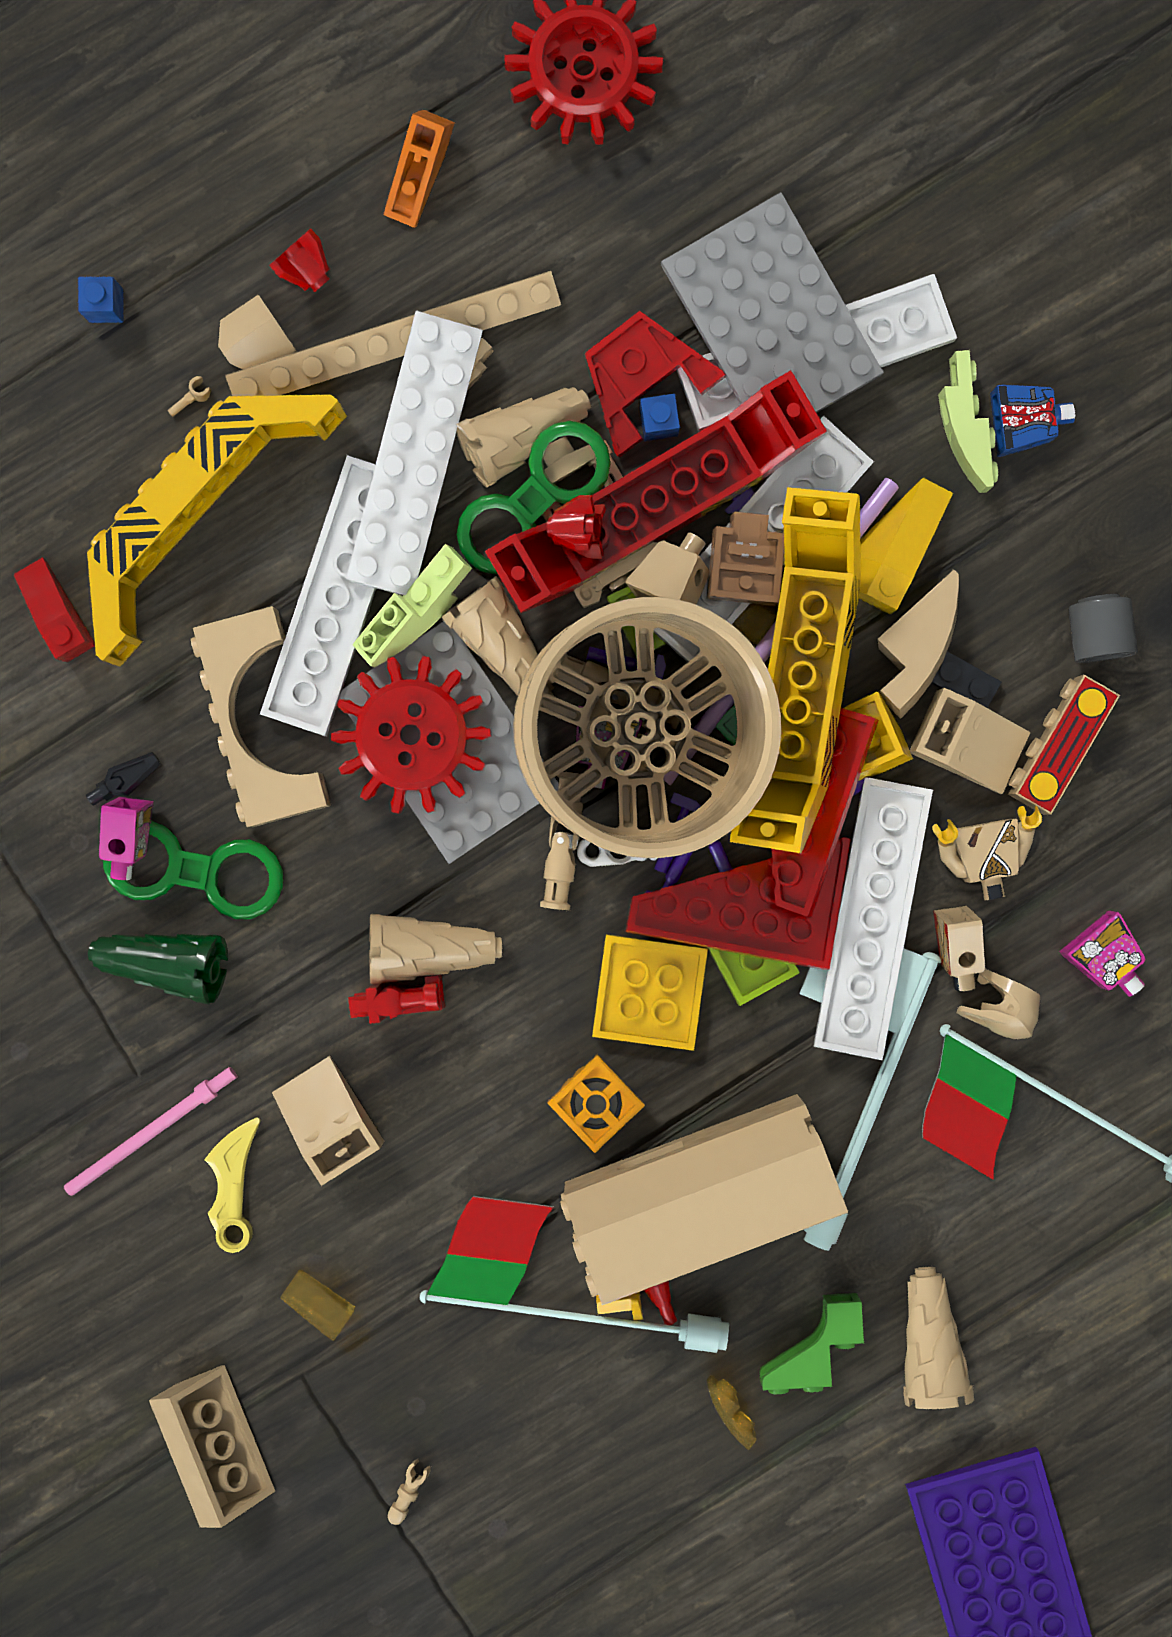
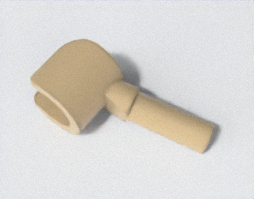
(191, 396)

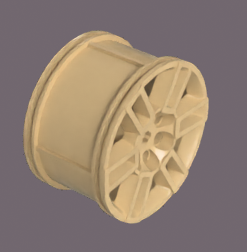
(749, 760)

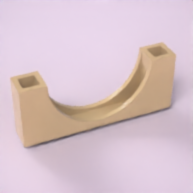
(226, 655)

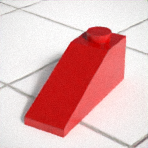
(53, 612)

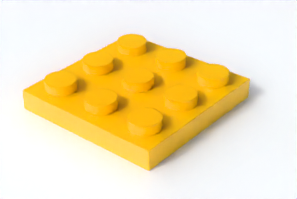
(649, 992)

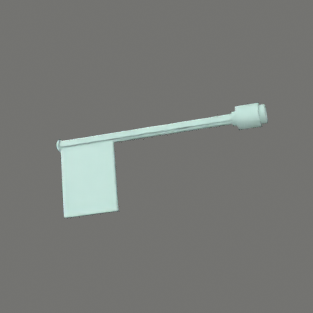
(911, 987)

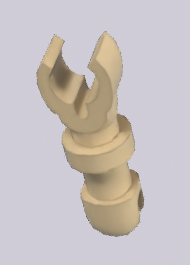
(407, 1494)

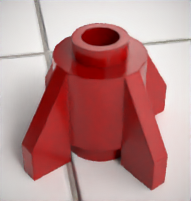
(303, 263)
(578, 526)

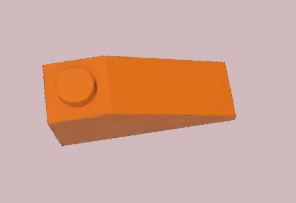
(418, 166)

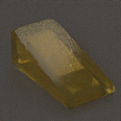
(318, 1304)

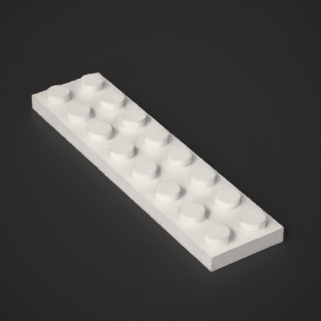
(892, 323)
(414, 453)
(825, 465)
(326, 615)
(873, 918)

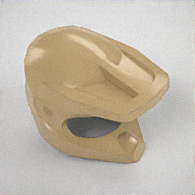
(1014, 1015)

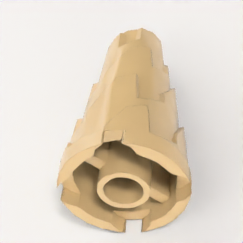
(504, 437)
(495, 633)
(413, 948)
(934, 1358)

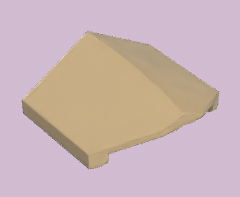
(252, 336)

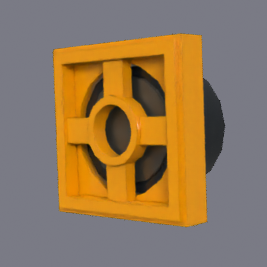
(595, 1103)

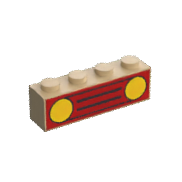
(1063, 743)

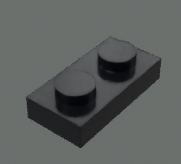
(966, 680)

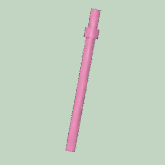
(202, 1093)

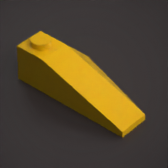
(898, 543)
(888, 743)

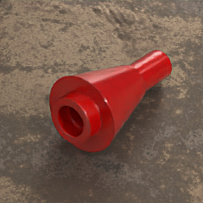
(661, 1298)

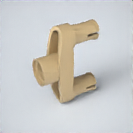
(565, 461)

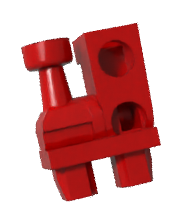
(398, 999)

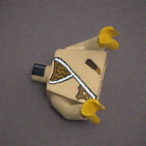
(988, 850)

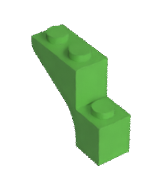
(808, 1362)

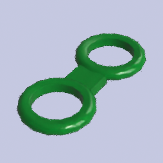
(537, 492)
(202, 871)

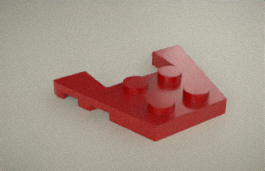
(633, 363)

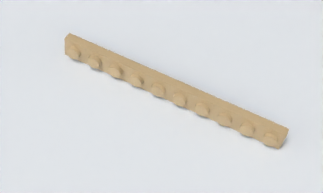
(390, 339)

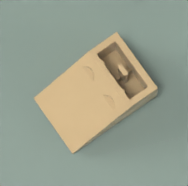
(969, 740)
(327, 1120)

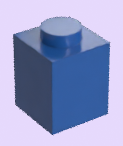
(100, 299)
(659, 417)

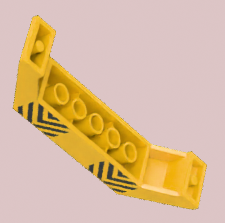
(181, 496)
(808, 661)

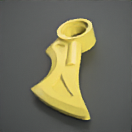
(229, 1163)

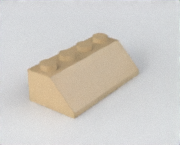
(212, 1447)

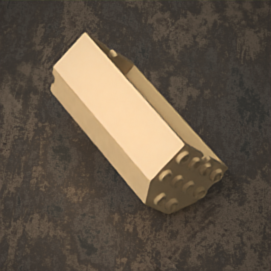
(700, 1199)

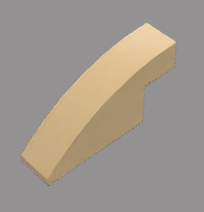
(919, 644)

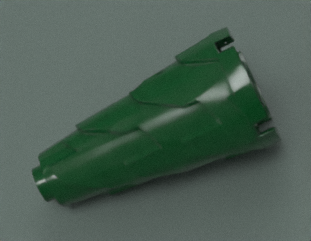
(177, 964)

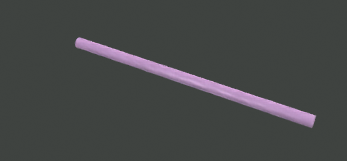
(719, 708)

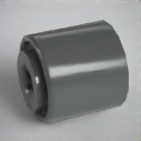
(1102, 628)

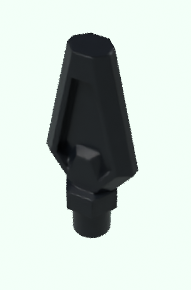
(124, 778)

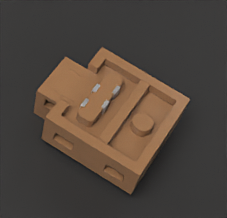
(746, 561)

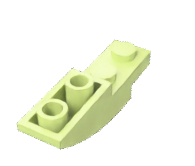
(967, 436)
(411, 615)

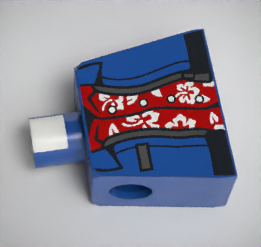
(1026, 417)

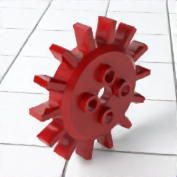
(563, 39)
(438, 715)

